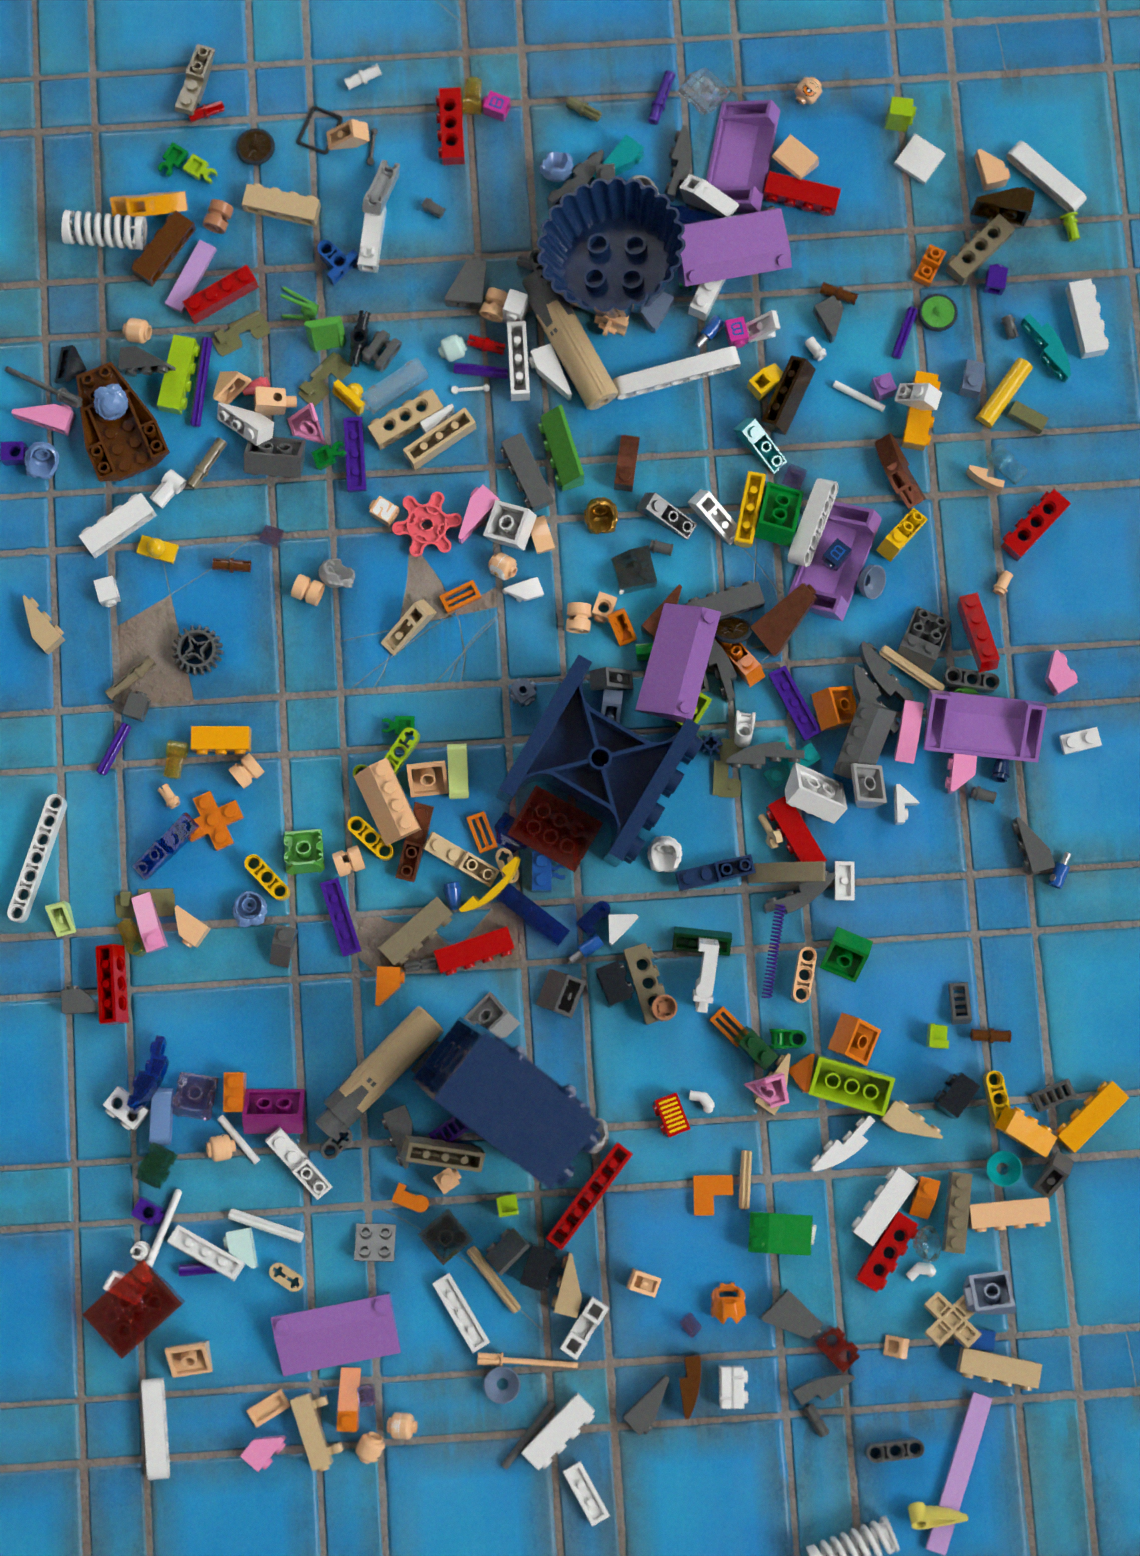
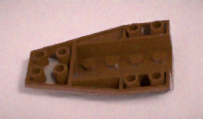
(120, 445)

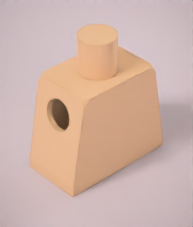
(272, 401)

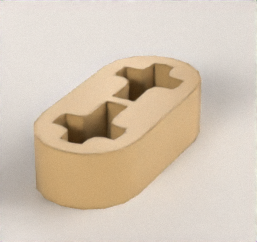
(501, 864)
(289, 1273)

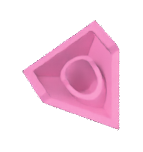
(306, 424)
(770, 1089)

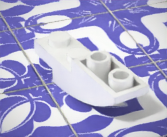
(837, 1152)
(299, 1163)

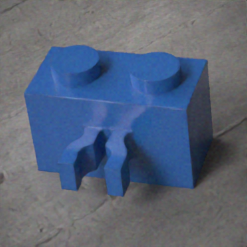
(542, 873)

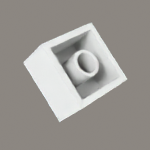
(510, 525)

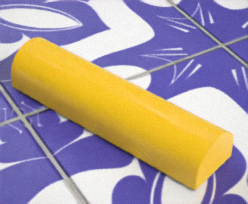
(1004, 392)
(749, 509)

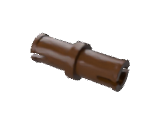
(839, 293)
(231, 565)
(990, 1035)

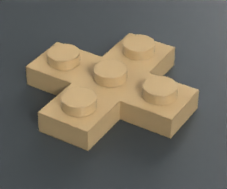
(950, 1321)

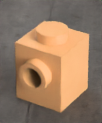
(447, 1179)

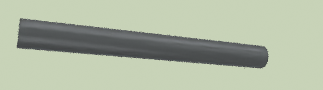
(528, 1435)

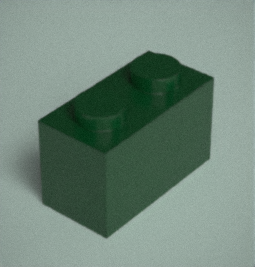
(755, 1048)

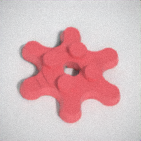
(422, 512)

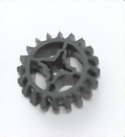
(191, 652)

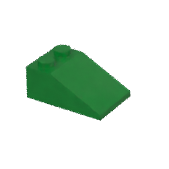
(778, 514)
(780, 1233)

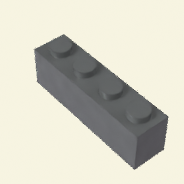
(526, 472)
(732, 600)

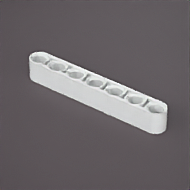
(677, 372)
(38, 868)

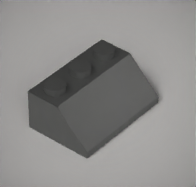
(275, 457)

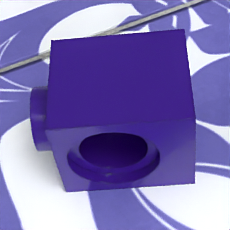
(996, 279)
(7, 450)
(139, 1211)

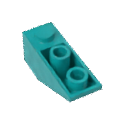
(760, 444)

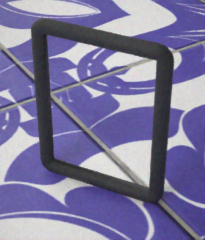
(306, 124)

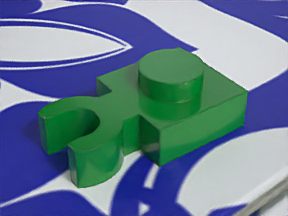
(173, 157)
(326, 455)
(400, 724)

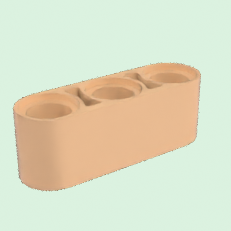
(808, 966)

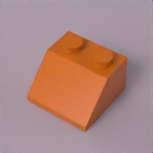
(834, 707)
(854, 1039)

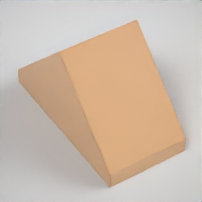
(229, 386)
(643, 1282)

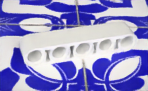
(1046, 177)
(813, 522)
(155, 1429)

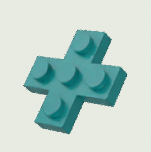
(780, 773)

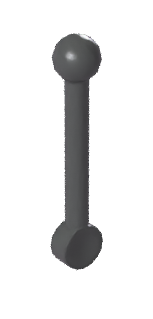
(370, 161)

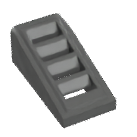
(955, 1020)
(1071, 1094)

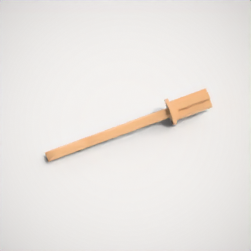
(498, 1360)

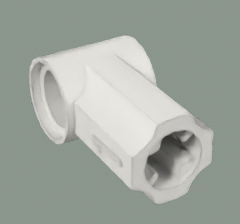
(171, 484)

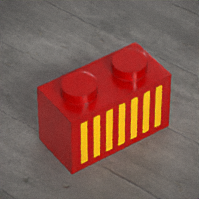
(671, 1115)

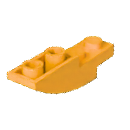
(149, 204)

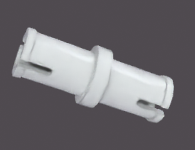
(362, 76)

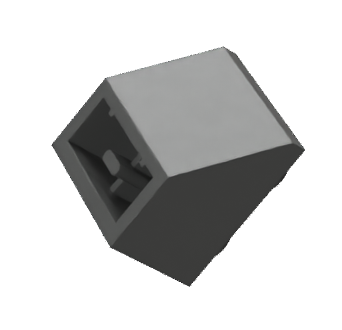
(560, 993)

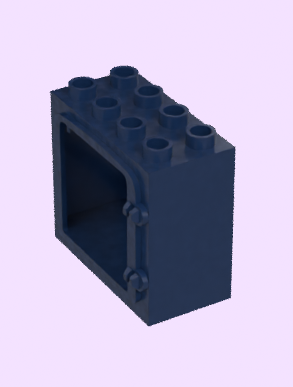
(509, 1102)

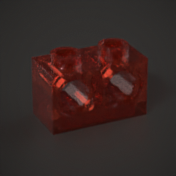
(833, 1352)

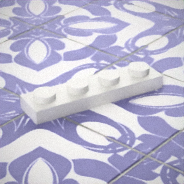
(206, 1253)
(461, 1312)

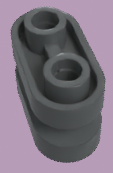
(371, 352)

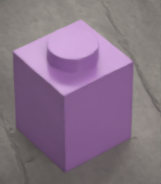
(883, 387)

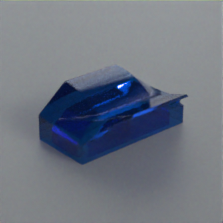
(502, 828)

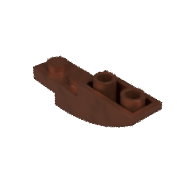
(897, 471)
(413, 845)

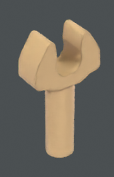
(773, 837)

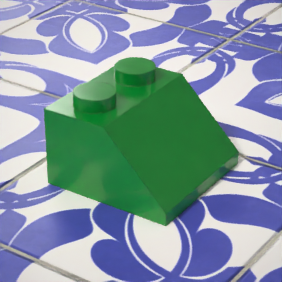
(846, 954)

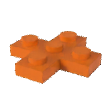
(214, 820)

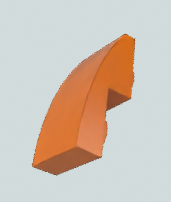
(929, 265)

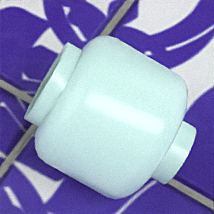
(452, 348)

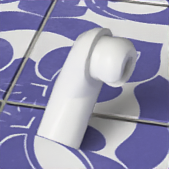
(705, 1100)
(921, 1268)

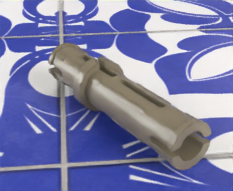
(204, 466)
(127, 680)

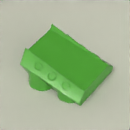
(325, 333)
(304, 851)

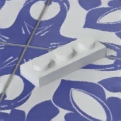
(586, 1493)

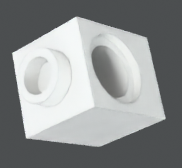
(107, 591)

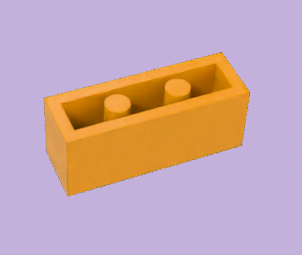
(220, 739)
(1026, 1131)

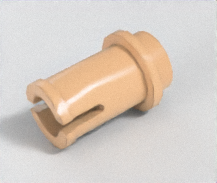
(1002, 583)
(171, 799)

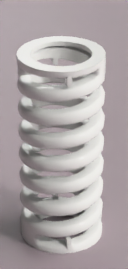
(138, 241)
(882, 1529)

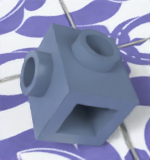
(523, 698)

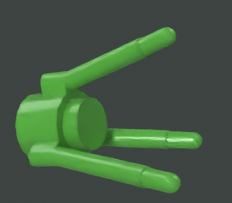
(308, 308)

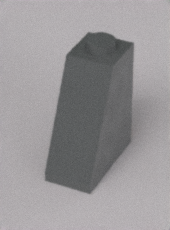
(468, 286)
(792, 1316)

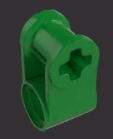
(785, 1038)

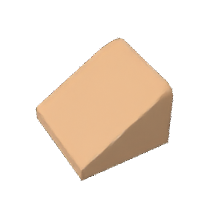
(896, 1347)

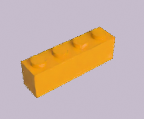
(917, 420)
(1090, 1116)

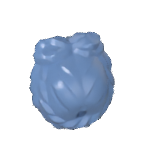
(556, 166)
(110, 402)
(41, 460)
(249, 915)

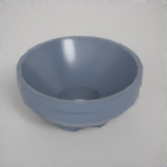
(875, 581)
(502, 1396)

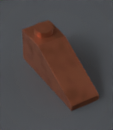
(626, 463)
(650, 626)

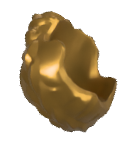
(601, 516)

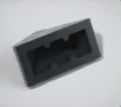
(69, 364)

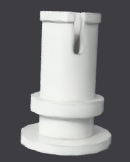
(140, 1250)

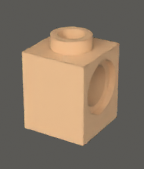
(603, 599)

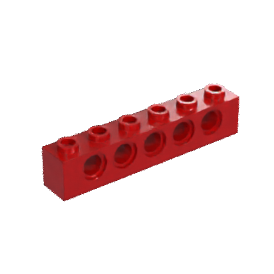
(589, 1196)

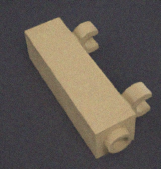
(312, 1432)

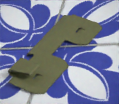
(231, 339)
(316, 389)
(722, 784)
(163, 898)

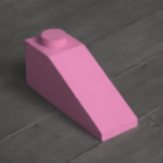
(50, 417)
(477, 512)
(149, 923)

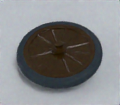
(255, 146)
(733, 630)

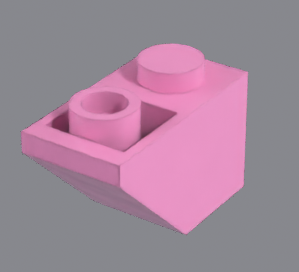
(1059, 675)
(961, 769)
(261, 1450)

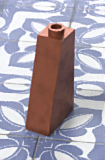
(783, 619)

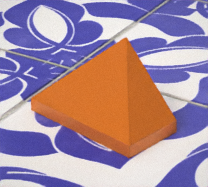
(622, 627)
(802, 1072)

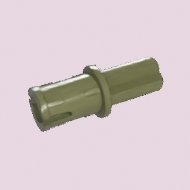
(583, 109)

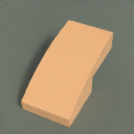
(980, 476)
(541, 536)

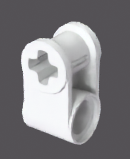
(744, 728)

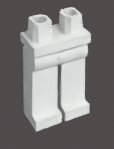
(705, 983)

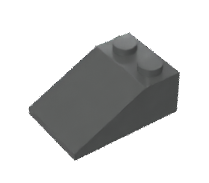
(507, 1250)

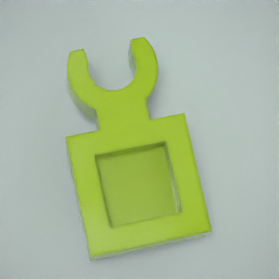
(199, 168)

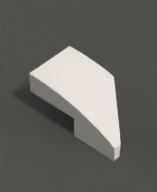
(525, 590)

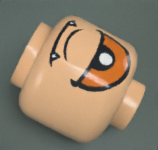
(808, 90)

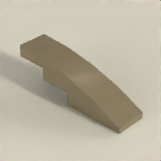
(788, 872)

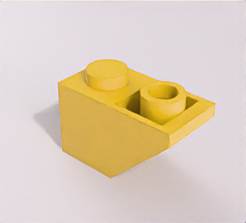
(765, 381)

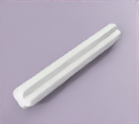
(265, 1225)

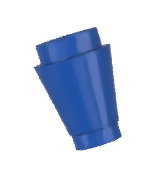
(453, 895)

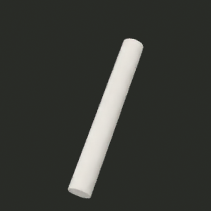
(859, 396)
(238, 1139)

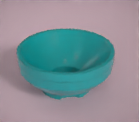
(1013, 1172)

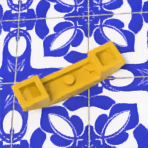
(510, 871)

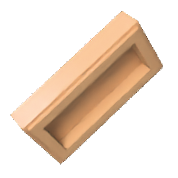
(268, 1408)

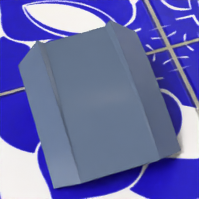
(989, 1293)

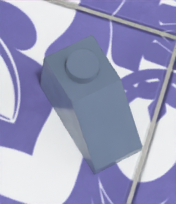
(972, 379)
(612, 704)

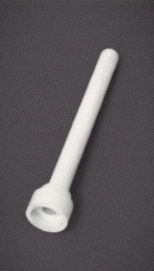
(164, 1226)

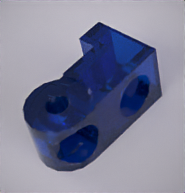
(593, 916)

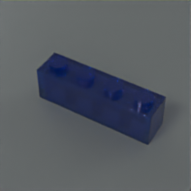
(533, 915)

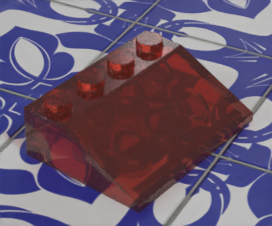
(555, 828)
(133, 1308)

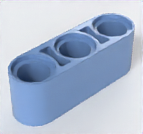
(161, 1117)

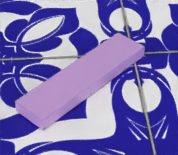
(191, 275)

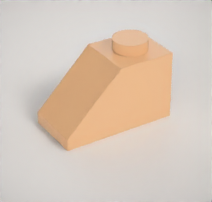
(348, 135)
(991, 170)
(190, 928)

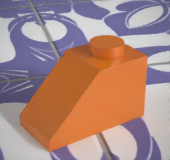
(387, 983)
(924, 1197)

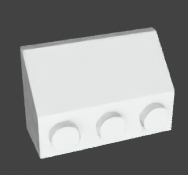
(815, 793)

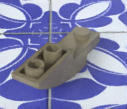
(196, 80)

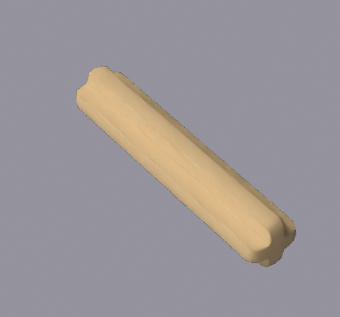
(745, 1179)

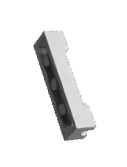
(381, 188)

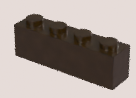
(788, 395)

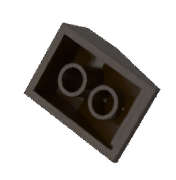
(1012, 204)

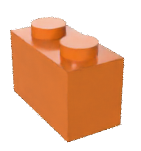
(234, 1091)

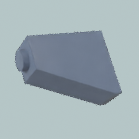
(657, 311)

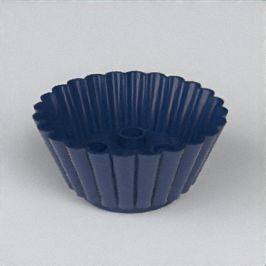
(611, 246)

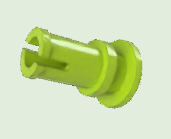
(1071, 225)

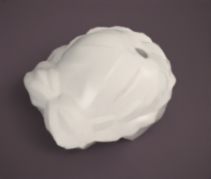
(664, 854)

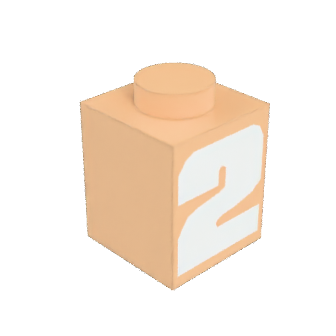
(384, 511)

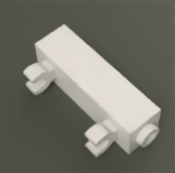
(371, 242)

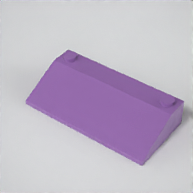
(743, 151)
(734, 247)
(855, 528)
(678, 662)
(984, 725)
(336, 1334)

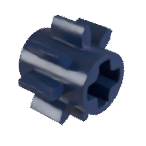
(714, 740)

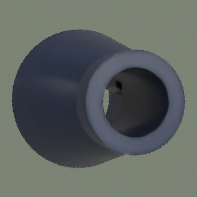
(1000, 771)

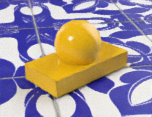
(350, 395)
(157, 549)

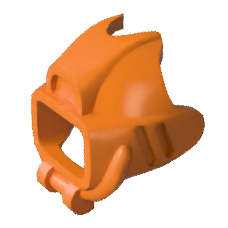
(728, 1306)

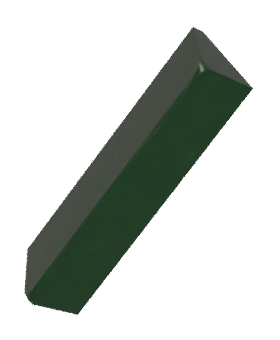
(687, 939)

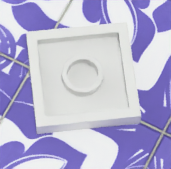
(919, 159)

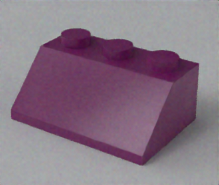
(274, 1108)

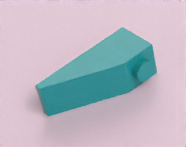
(625, 155)

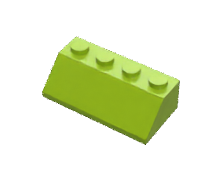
(851, 1085)

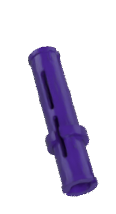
(658, 105)

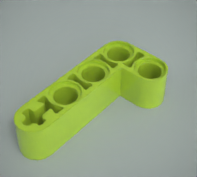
(391, 756)

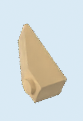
(408, 626)

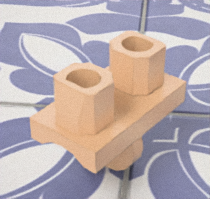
(612, 325)

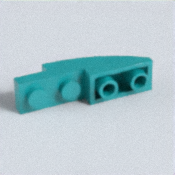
(1053, 349)

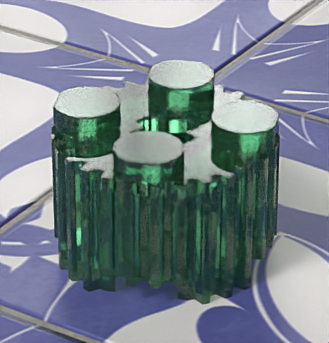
(156, 1165)

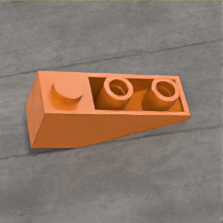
(743, 662)

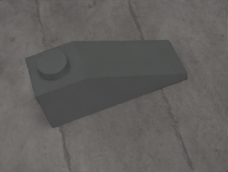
(644, 1411)

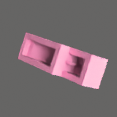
(909, 731)

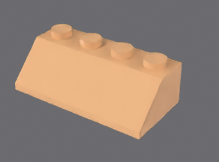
(387, 801)

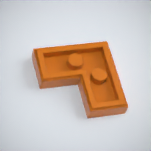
(706, 1187)

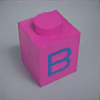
(496, 106)
(736, 332)

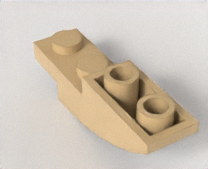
(460, 859)

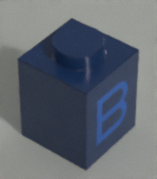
(836, 555)

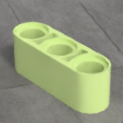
(458, 771)

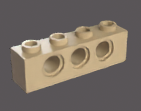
(402, 428)

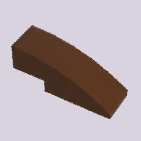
(690, 1383)

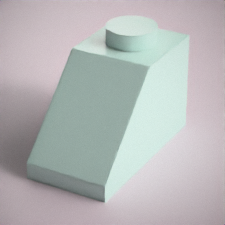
(241, 1245)

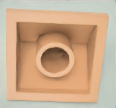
(796, 157)
(427, 778)
(189, 1358)

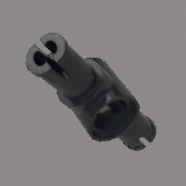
(359, 330)

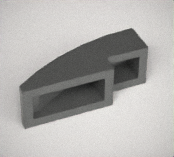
(822, 1386)

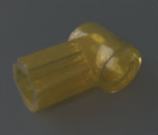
(472, 100)
(176, 753)
(131, 936)

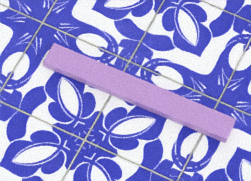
(960, 1468)

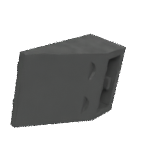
(923, 638)

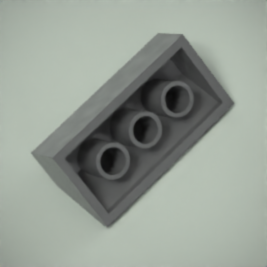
(864, 737)

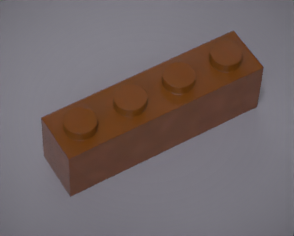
(163, 248)

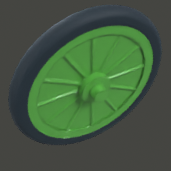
(937, 312)

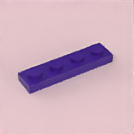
(355, 454)
(794, 703)
(340, 917)

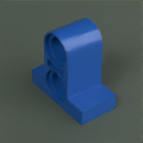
(334, 256)

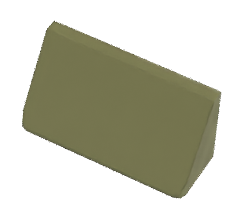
(1027, 417)

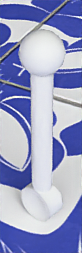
(455, 389)

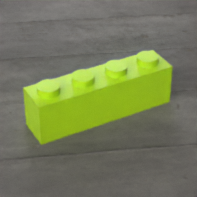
(177, 383)

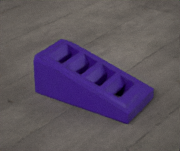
(445, 1125)

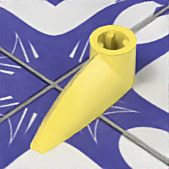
(933, 1516)

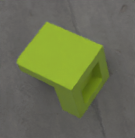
(937, 1036)
(507, 1205)

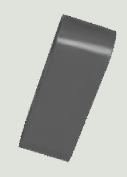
(961, 680)
(904, 1449)

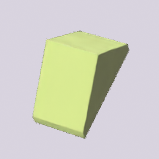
(61, 918)

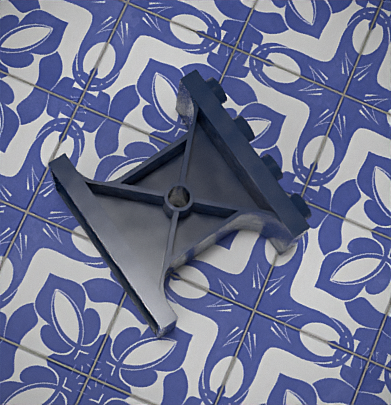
(632, 768)

